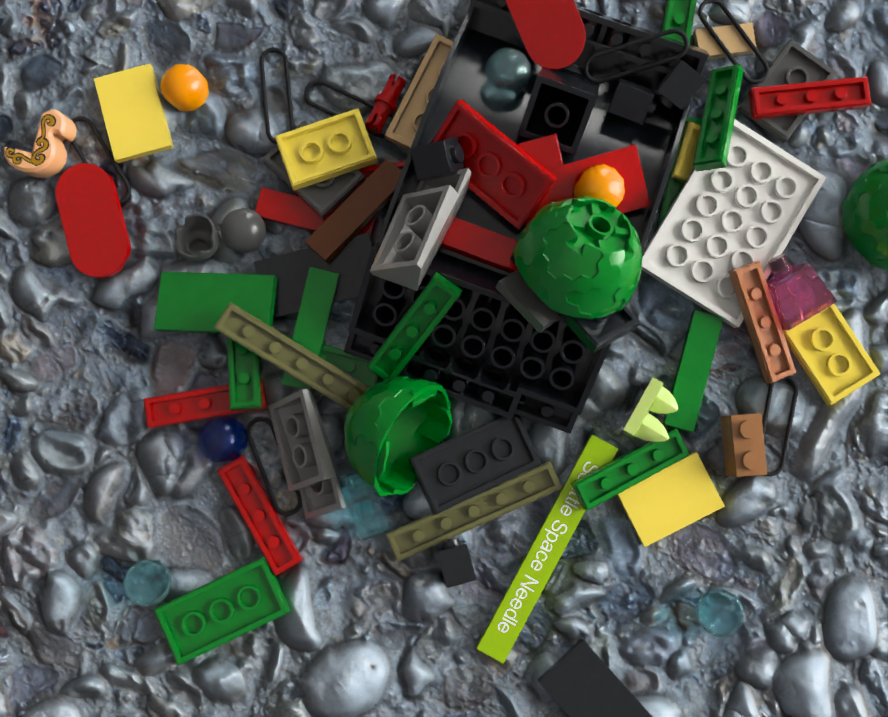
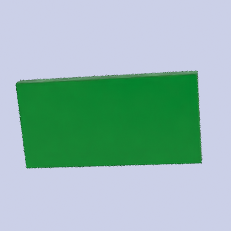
(197, 300)
(221, 610)

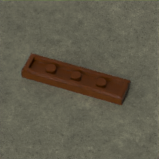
(355, 212)

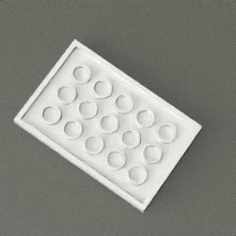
(729, 221)

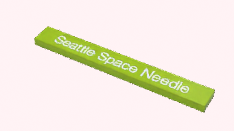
(542, 556)

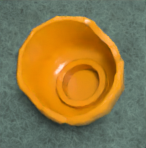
(184, 87)
(601, 183)

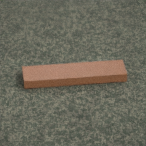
(762, 322)

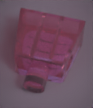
(796, 292)

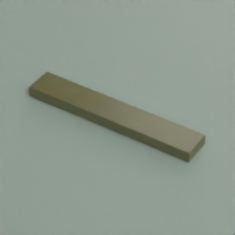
(289, 356)
(473, 512)

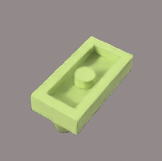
(645, 425)

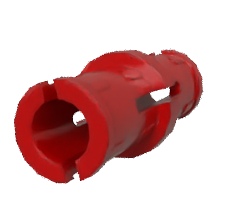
(385, 103)

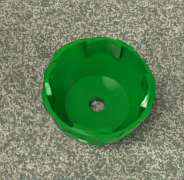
(866, 214)
(580, 257)
(392, 425)

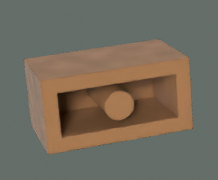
(743, 445)

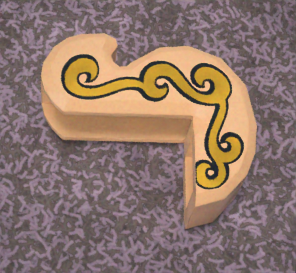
(48, 150)

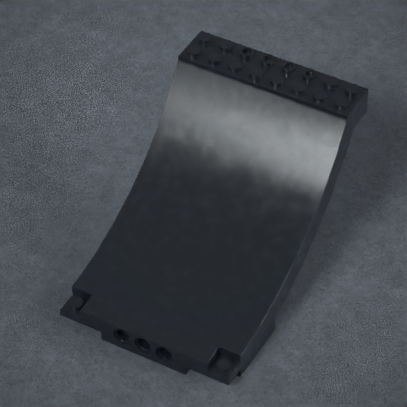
(483, 345)

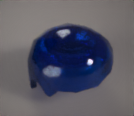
(222, 439)

